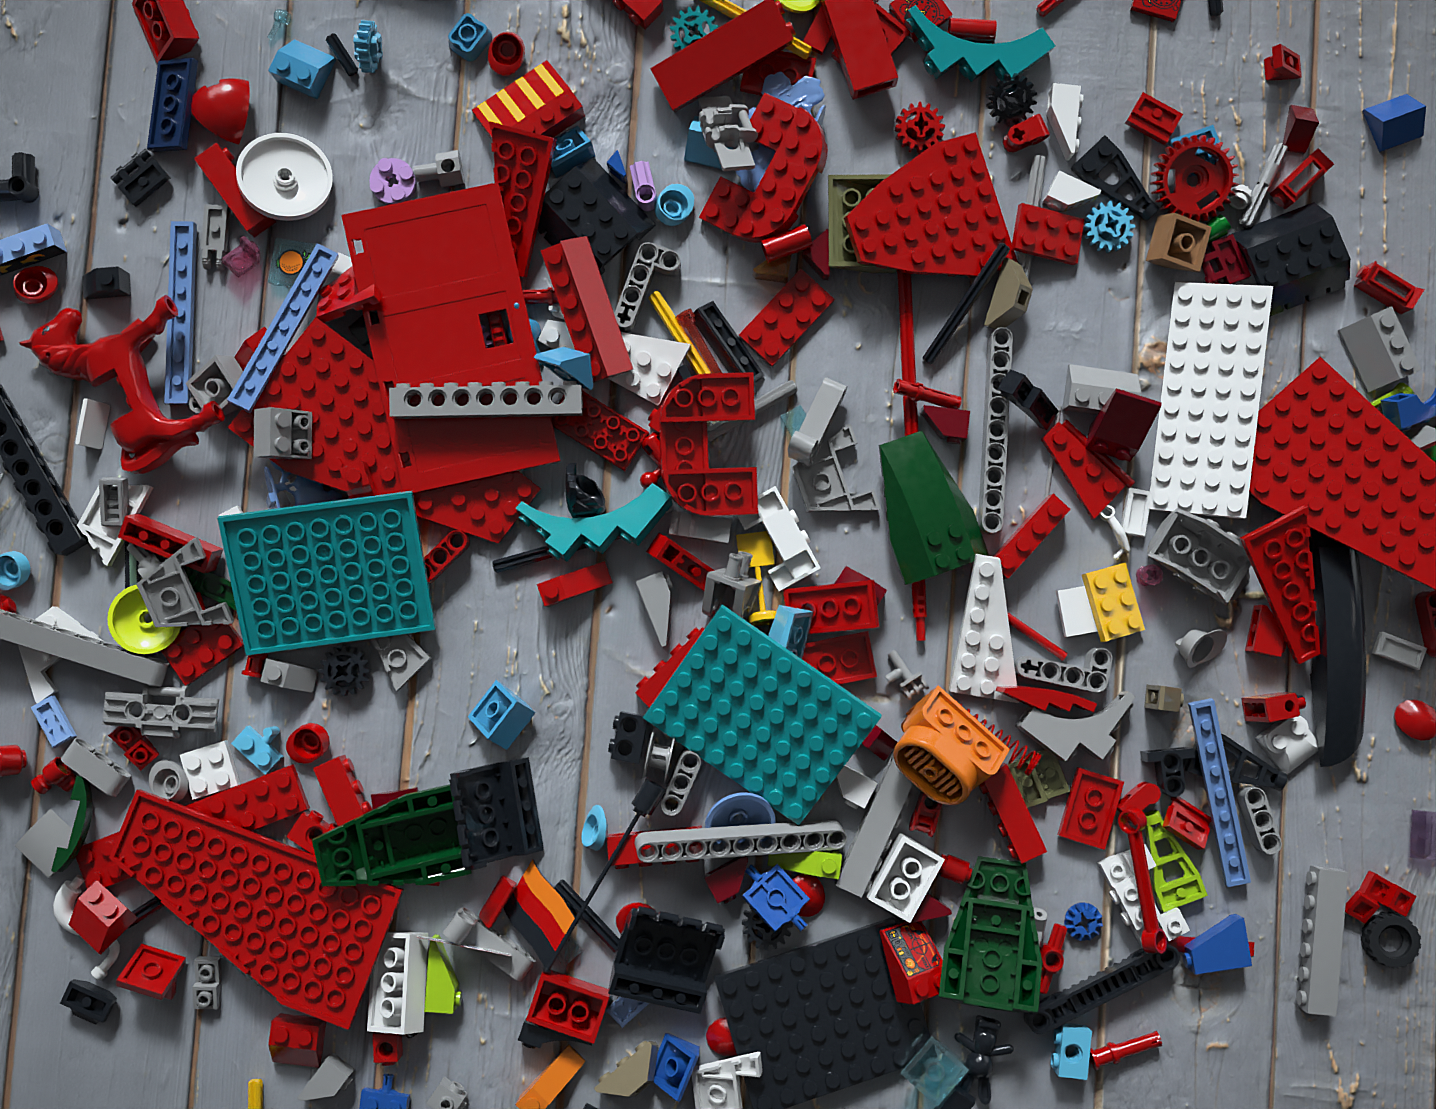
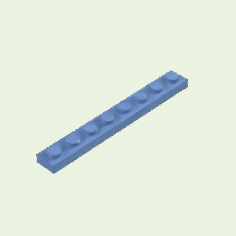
(180, 328)
(283, 328)
(1219, 792)

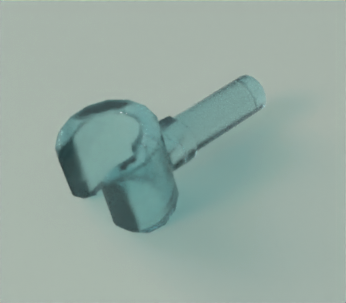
(280, 16)

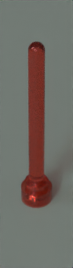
(687, 320)

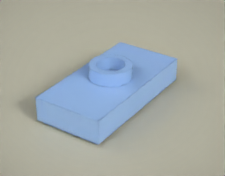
(53, 721)
(625, 1009)

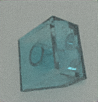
(935, 1070)

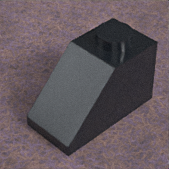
(106, 283)

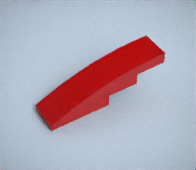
(1042, 697)

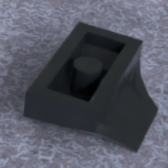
(88, 1001)

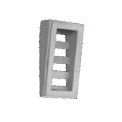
(122, 501)

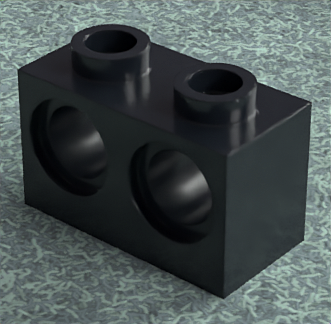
(634, 738)

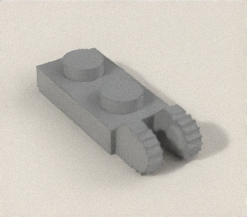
(215, 234)

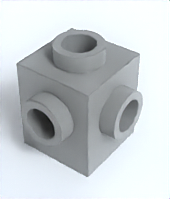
(448, 1096)

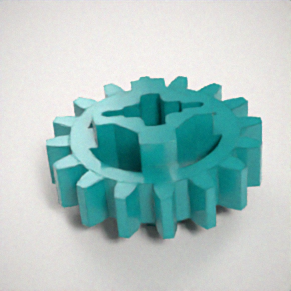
(683, 24)

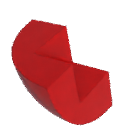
(223, 108)

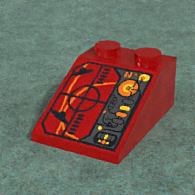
(912, 962)

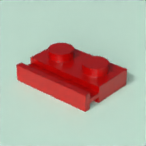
(1153, 118)
(1187, 823)

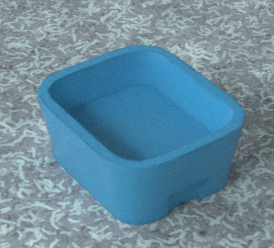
(469, 37)

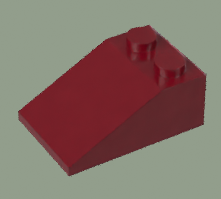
(1122, 425)

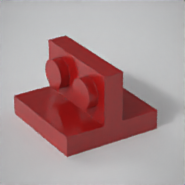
(152, 972)

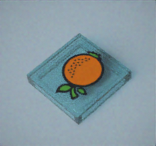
(288, 261)

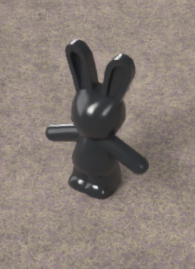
(980, 1059)

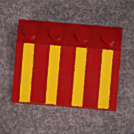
(533, 103)

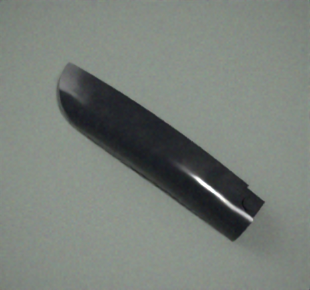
(1340, 669)

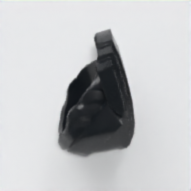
(582, 494)

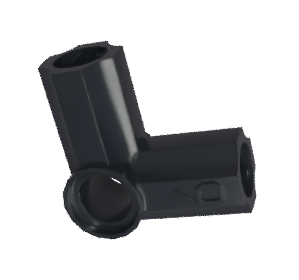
(22, 183)

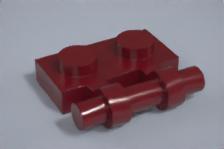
(1229, 261)

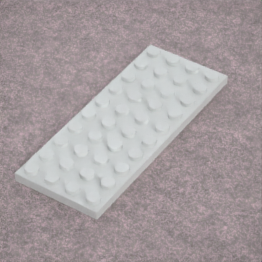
(1210, 399)

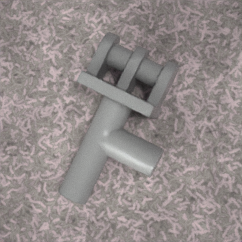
(903, 671)

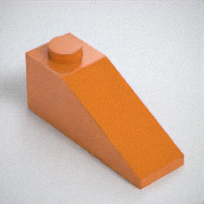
(551, 1080)

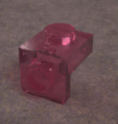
(243, 257)

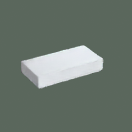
(1136, 512)
(1399, 650)

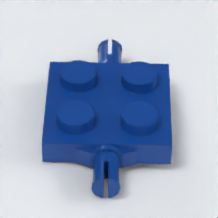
(776, 898)
(384, 1097)

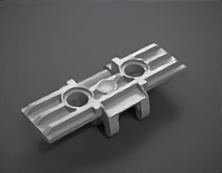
(721, 130)
(161, 719)

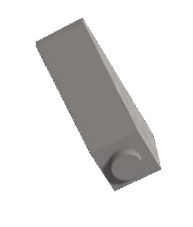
(657, 599)

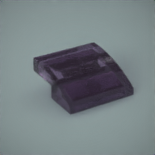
(1423, 834)

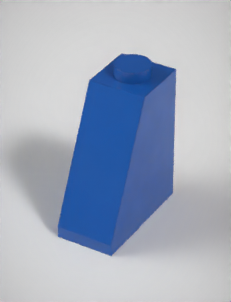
(1219, 948)

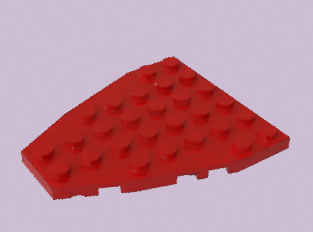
(932, 214)

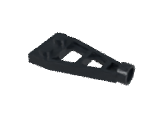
(1096, 159)
(1265, 776)

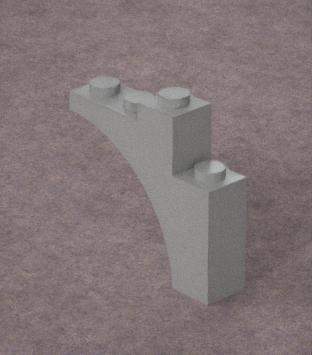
(1090, 732)

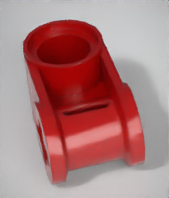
(1026, 134)
(925, 815)

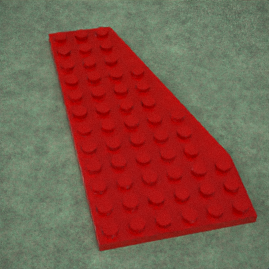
(351, 426)
(1351, 468)
(260, 904)

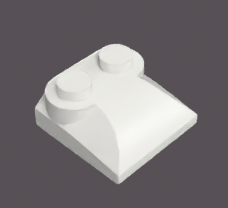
(1288, 743)

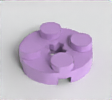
(398, 192)

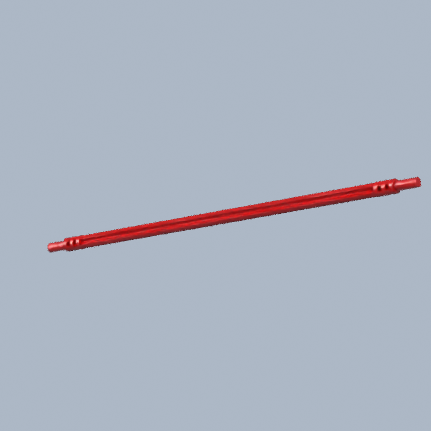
(910, 418)

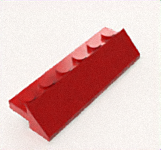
(587, 306)

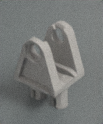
(736, 576)

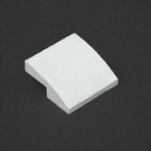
(1075, 611)

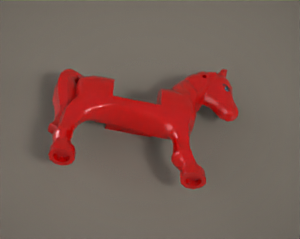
(145, 429)

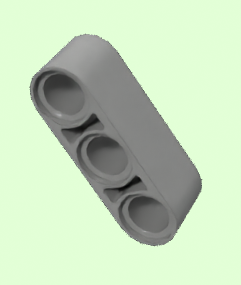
(95, 767)
(677, 791)
(1267, 827)

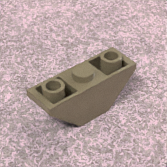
(1009, 296)
(632, 1073)

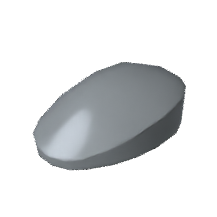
(168, 781)

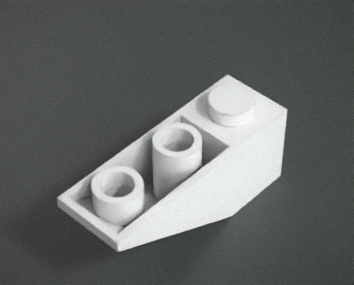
(1062, 113)

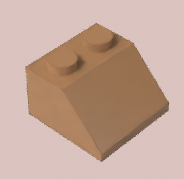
(1178, 243)

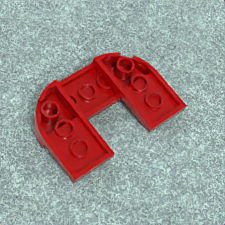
(797, 160)
(685, 444)

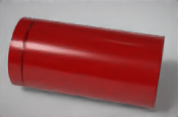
(973, 29)
(786, 243)

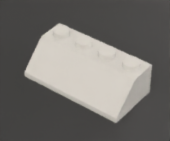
(399, 985)

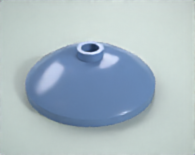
(751, 810)

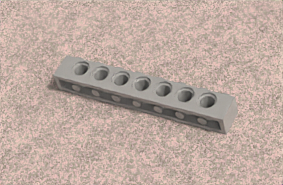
(401, 408)

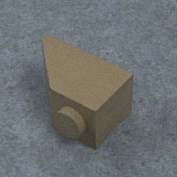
(1163, 698)

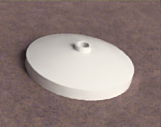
(284, 176)

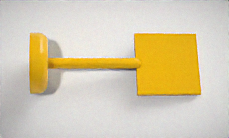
(760, 546)

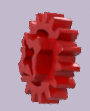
(928, 122)

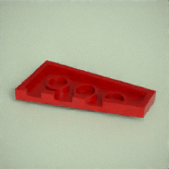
(1088, 476)

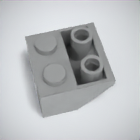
(282, 433)

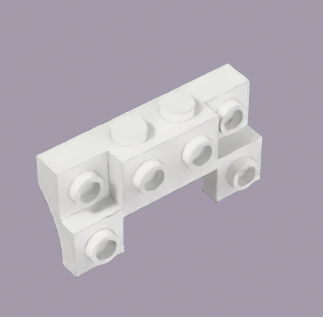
(786, 537)
(1121, 878)

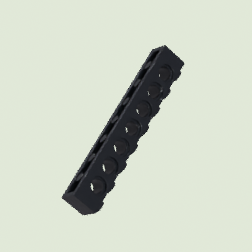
(39, 474)

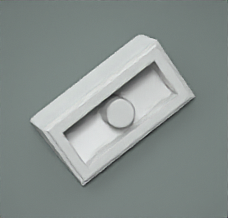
(92, 424)

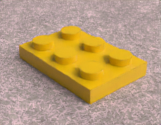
(1113, 602)

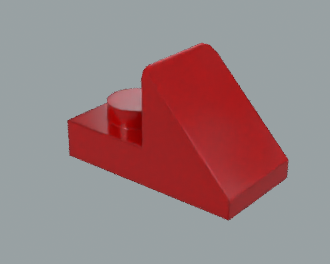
(1282, 65)

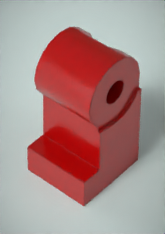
(1139, 797)

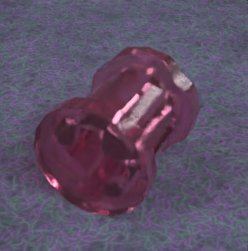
(1156, 574)

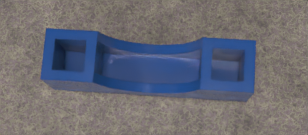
(1408, 410)

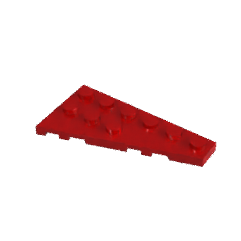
(1286, 574)

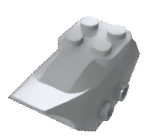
(1201, 555)

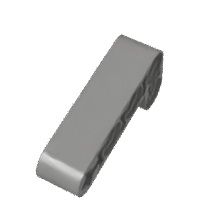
(641, 288)
(807, 442)
(1060, 670)
(471, 930)

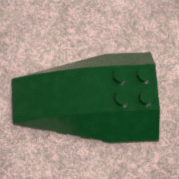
(926, 511)
(395, 844)
(994, 942)

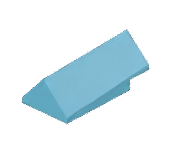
(791, 628)

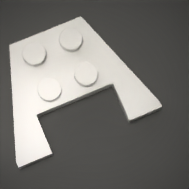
(38, 662)
(718, 1083)

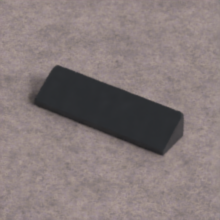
(725, 341)

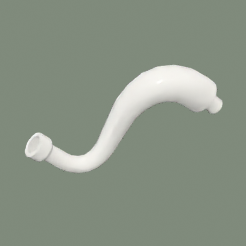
(63, 909)

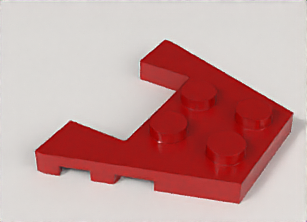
(343, 295)

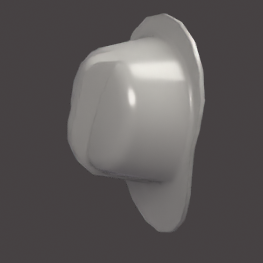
(1201, 646)

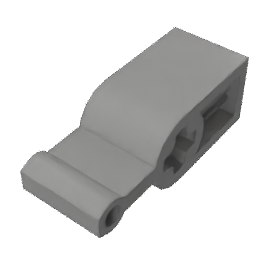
(700, 527)

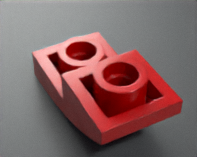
(136, 746)

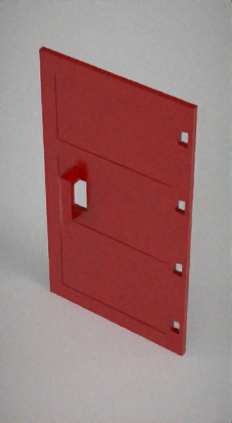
(436, 272)

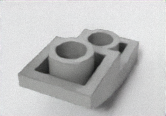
(208, 982)

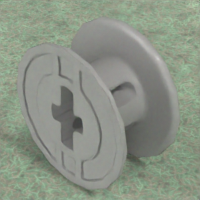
(658, 757)

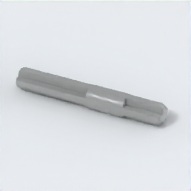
(1263, 185)

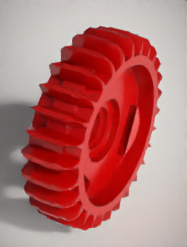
(1210, 178)

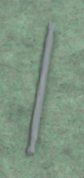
(1051, 461)

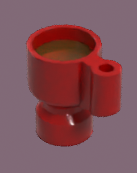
(54, 773)

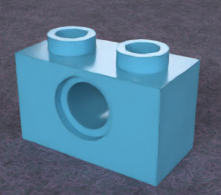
(1077, 1063)

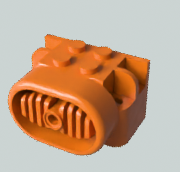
(946, 749)

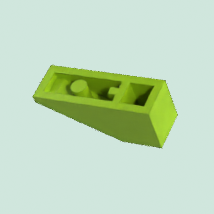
(815, 863)
(442, 983)

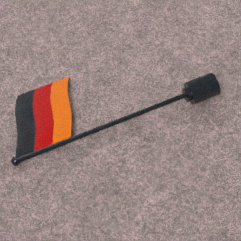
(540, 909)

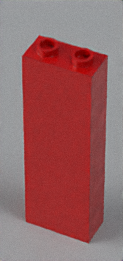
(860, 46)
(723, 54)

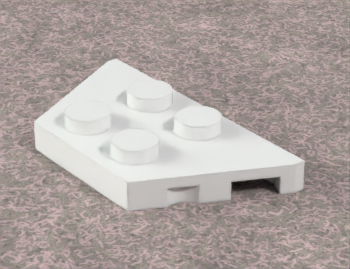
(105, 538)

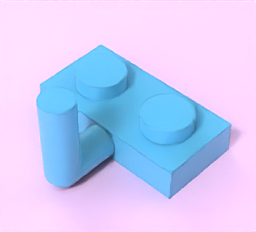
(258, 748)

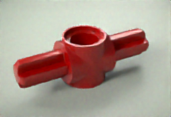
(1054, 946)

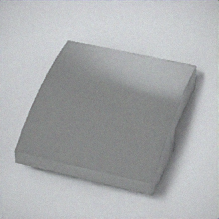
(42, 840)

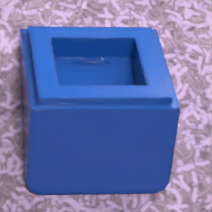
(616, 167)

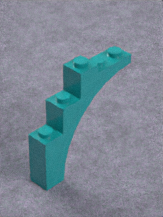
(975, 58)
(631, 521)

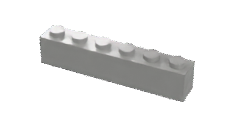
(875, 830)
(1322, 940)

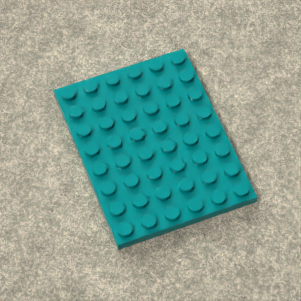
(327, 572)
(761, 715)

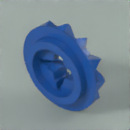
(1073, 917)

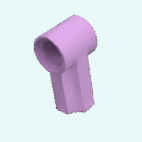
(643, 184)

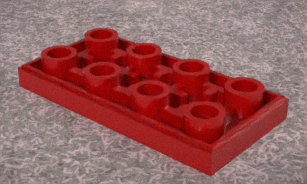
(603, 431)

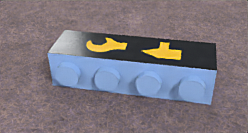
(30, 248)

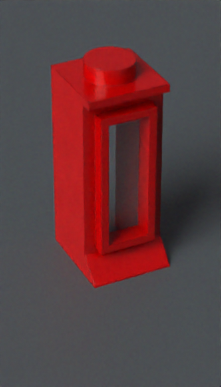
(1301, 179)
(1387, 288)

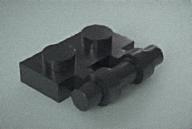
(144, 181)

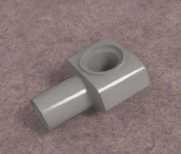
(437, 170)

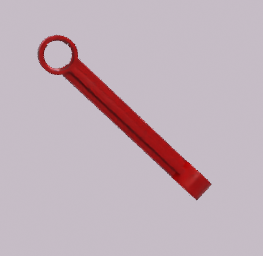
(1152, 938)

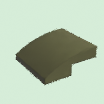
(1043, 783)

